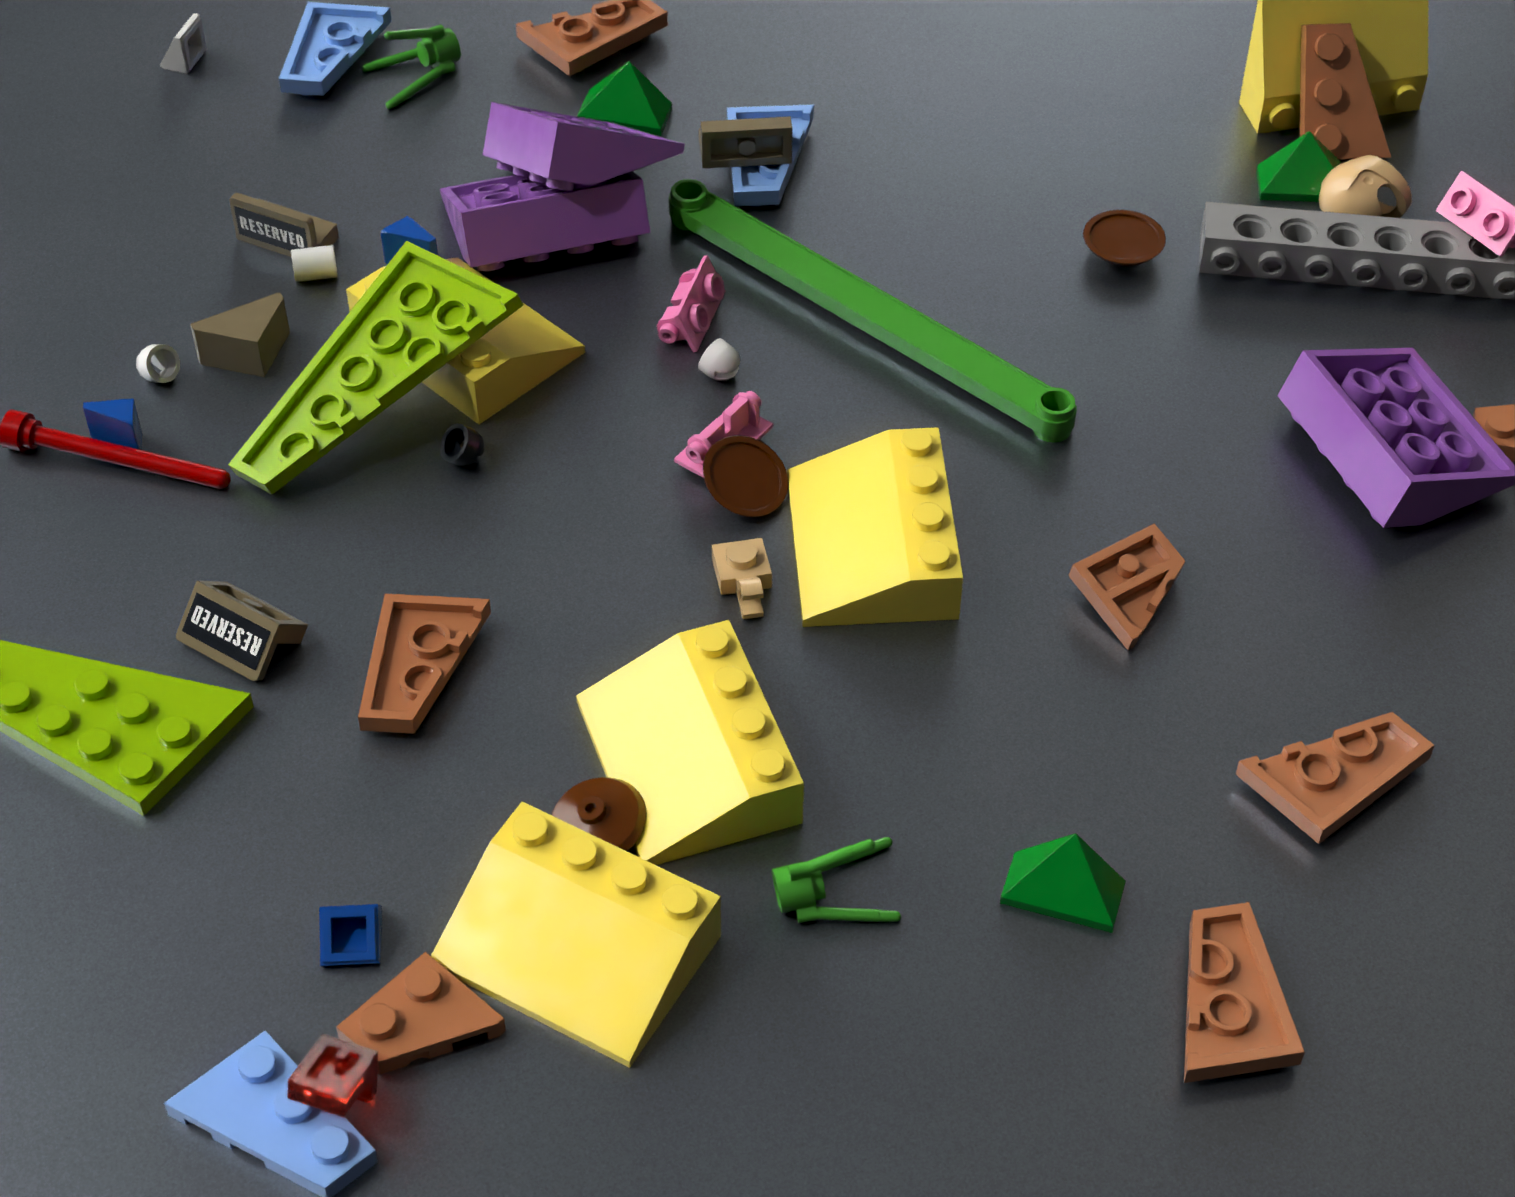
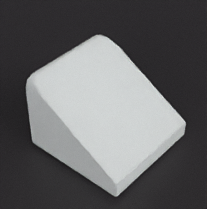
(186, 47)

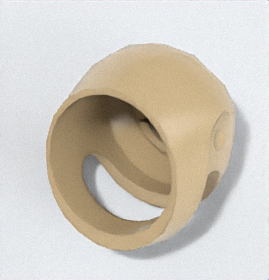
(1354, 188)

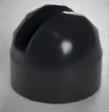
(456, 451)

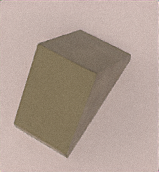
(243, 337)

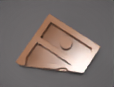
(1129, 581)
(419, 1016)

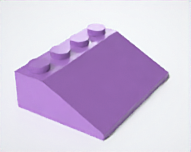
(567, 147)
(528, 220)
(1394, 433)

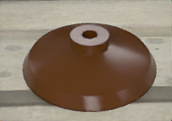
(1124, 237)
(745, 476)
(604, 809)

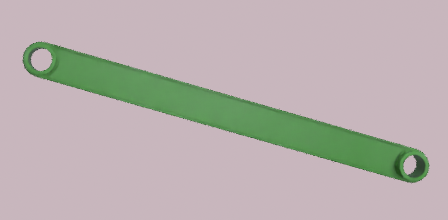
(978, 371)

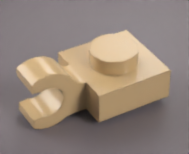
(743, 570)

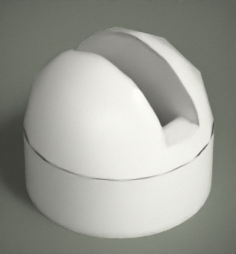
(162, 357)
(719, 361)

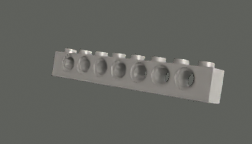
(1351, 251)

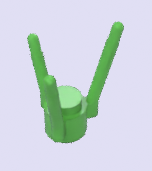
(437, 49)
(802, 884)

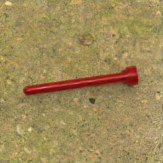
(22, 431)

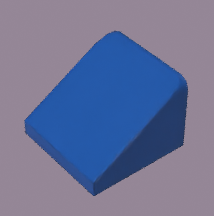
(405, 230)
(114, 422)
(350, 934)

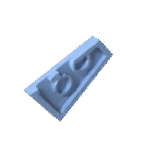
(328, 44)
(767, 183)
(248, 1108)

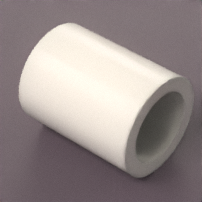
(314, 263)

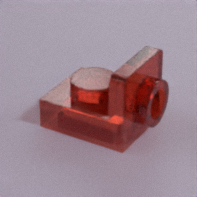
(335, 1076)

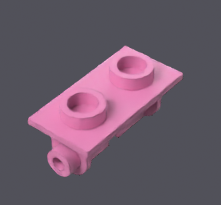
(1480, 213)
(693, 306)
(738, 419)

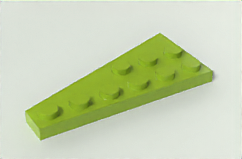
(391, 341)
(111, 722)

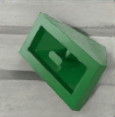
(628, 100)
(1295, 171)
(1065, 883)

